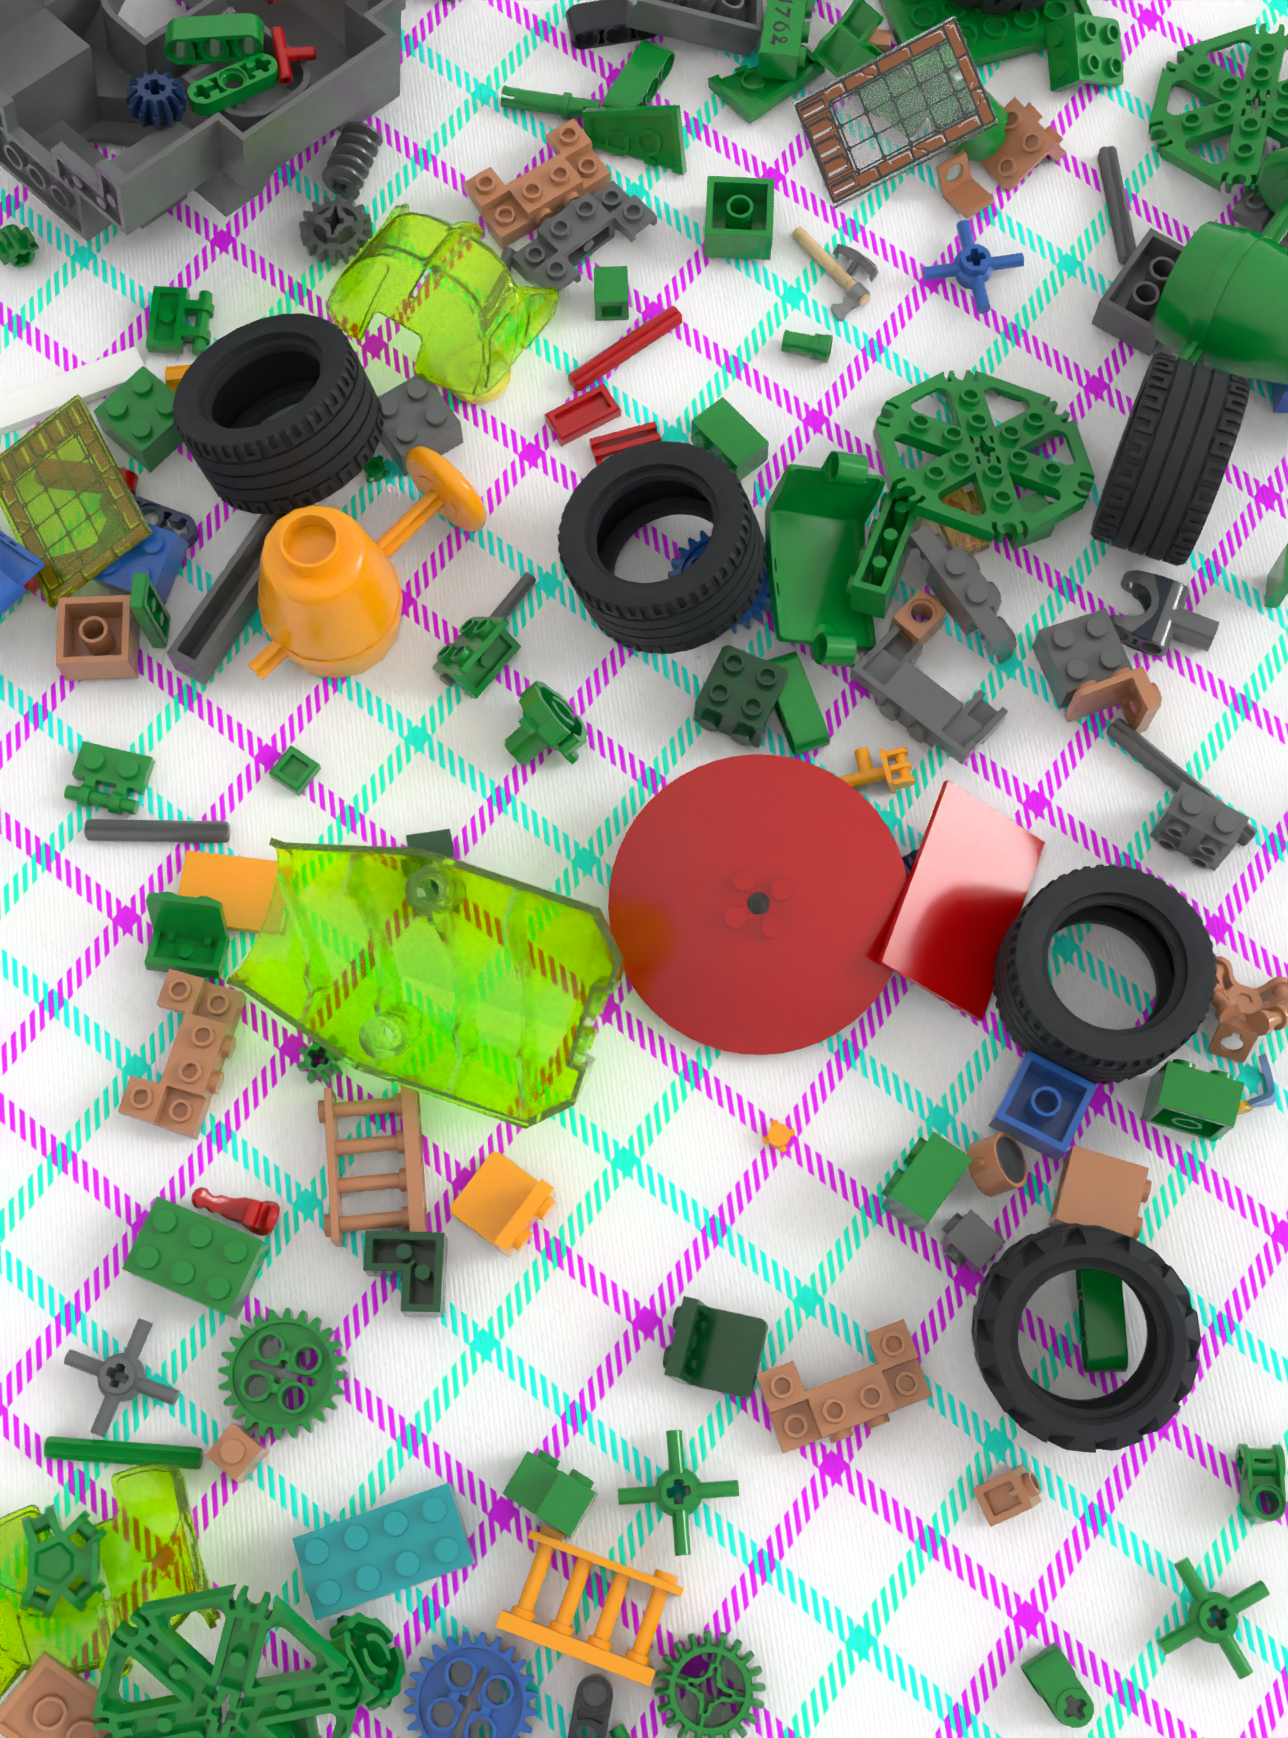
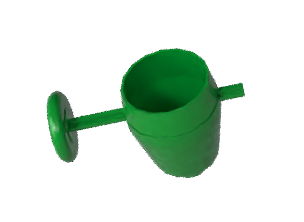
(1231, 291)

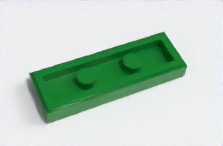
(149, 610)

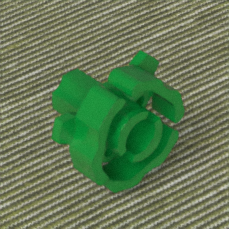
(545, 723)
(364, 1645)

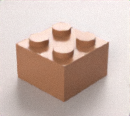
(97, 638)

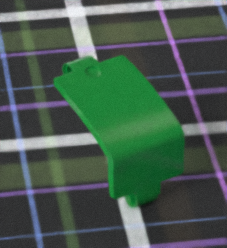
(813, 549)

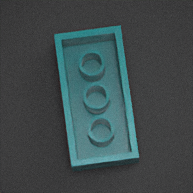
(383, 1551)

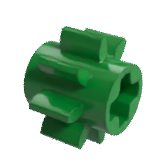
(17, 246)
(321, 1071)

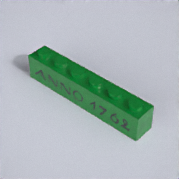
(782, 38)

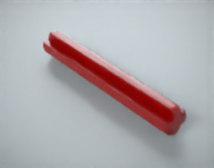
(625, 348)

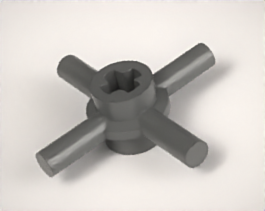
(113, 1389)

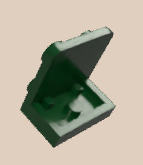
(739, 696)
(715, 1348)

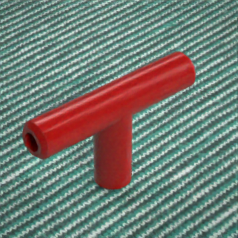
(286, 55)

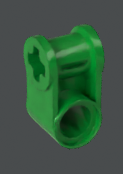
(1261, 1478)
(1054, 1682)

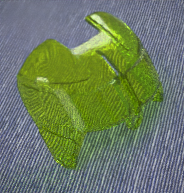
(466, 310)
(145, 1557)

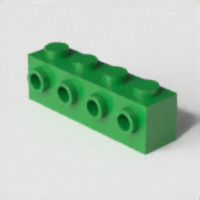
(883, 558)

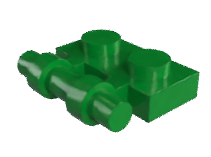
(168, 320)
(110, 768)

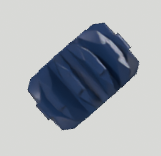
(156, 99)

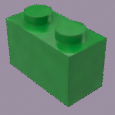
(730, 437)

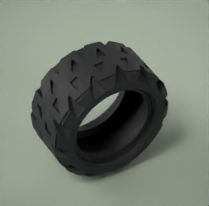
(1149, 1394)

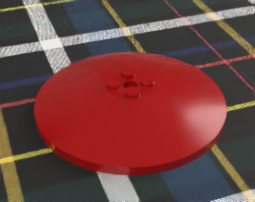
(686, 920)

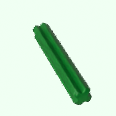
(122, 1452)

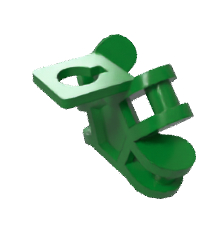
(59, 1562)

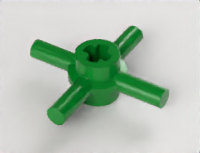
(665, 1482)
(1226, 1622)

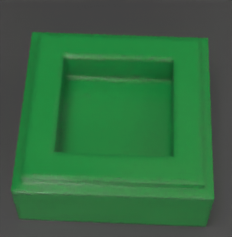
(295, 770)

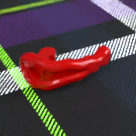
(253, 1214)

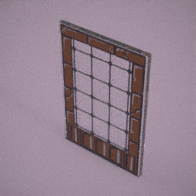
(895, 112)

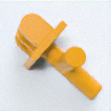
(869, 775)

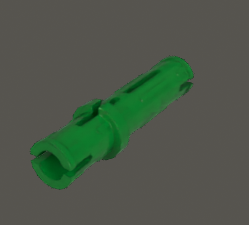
(547, 102)

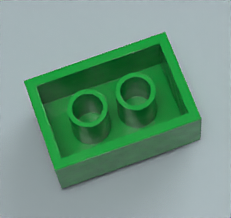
(196, 1257)

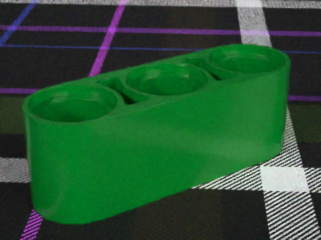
(213, 38)
(640, 76)
(799, 709)
(1101, 1321)

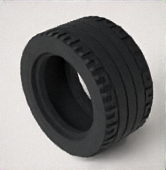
(301, 452)
(1171, 459)
(628, 494)
(1156, 921)

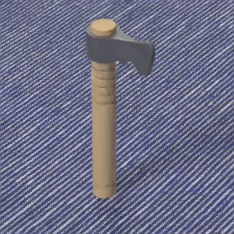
(857, 293)

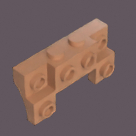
(544, 191)
(195, 1059)
(857, 1398)

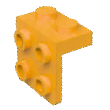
(503, 1203)

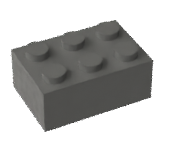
(1133, 297)

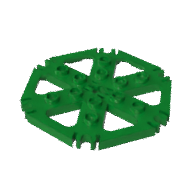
(1228, 107)
(962, 463)
(193, 1680)

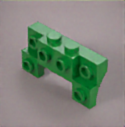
(848, 41)

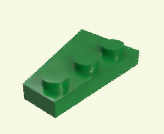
(756, 95)
(640, 132)

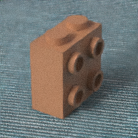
(1100, 1192)

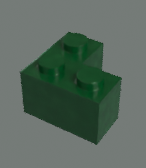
(419, 1261)

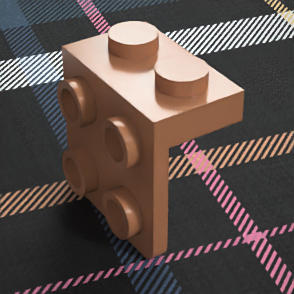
(1023, 146)
(1125, 687)

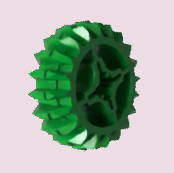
(744, 1699)

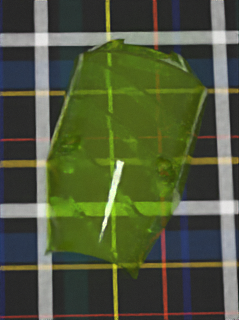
(478, 984)

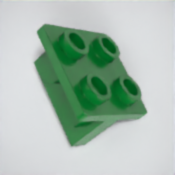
(477, 654)

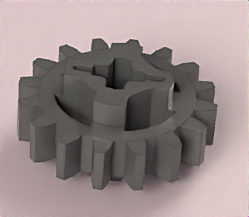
(335, 229)

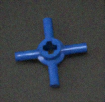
(973, 266)

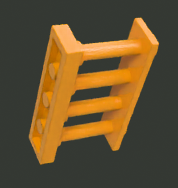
(559, 1633)

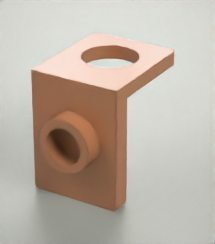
(963, 191)

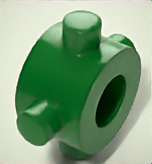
(375, 470)

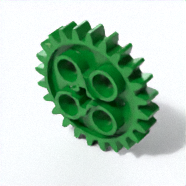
(271, 1408)

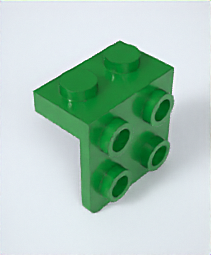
(1084, 51)
(186, 934)

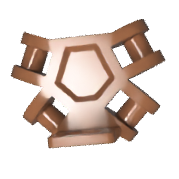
(1244, 1011)

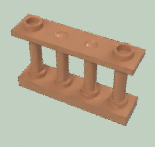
(408, 1179)

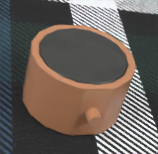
(997, 1164)

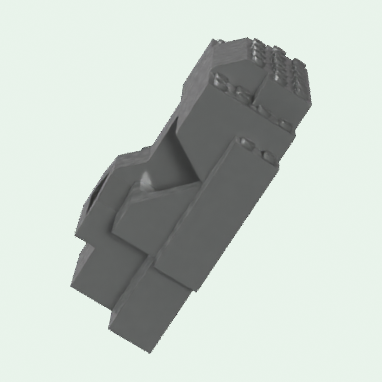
(69, 81)

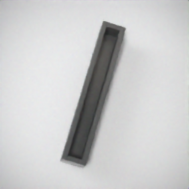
(224, 609)

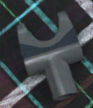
(1162, 616)

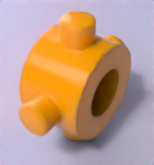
(778, 1136)

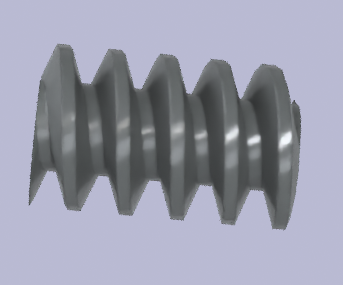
(351, 159)

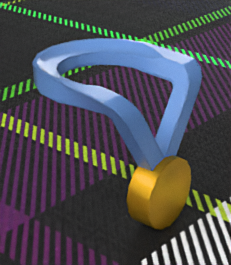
(1265, 1099)

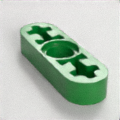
(212, 96)

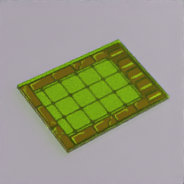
(68, 500)

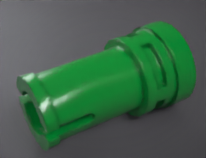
(815, 346)

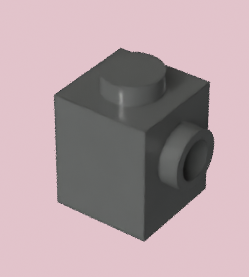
(970, 1241)

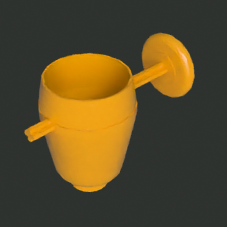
(333, 591)

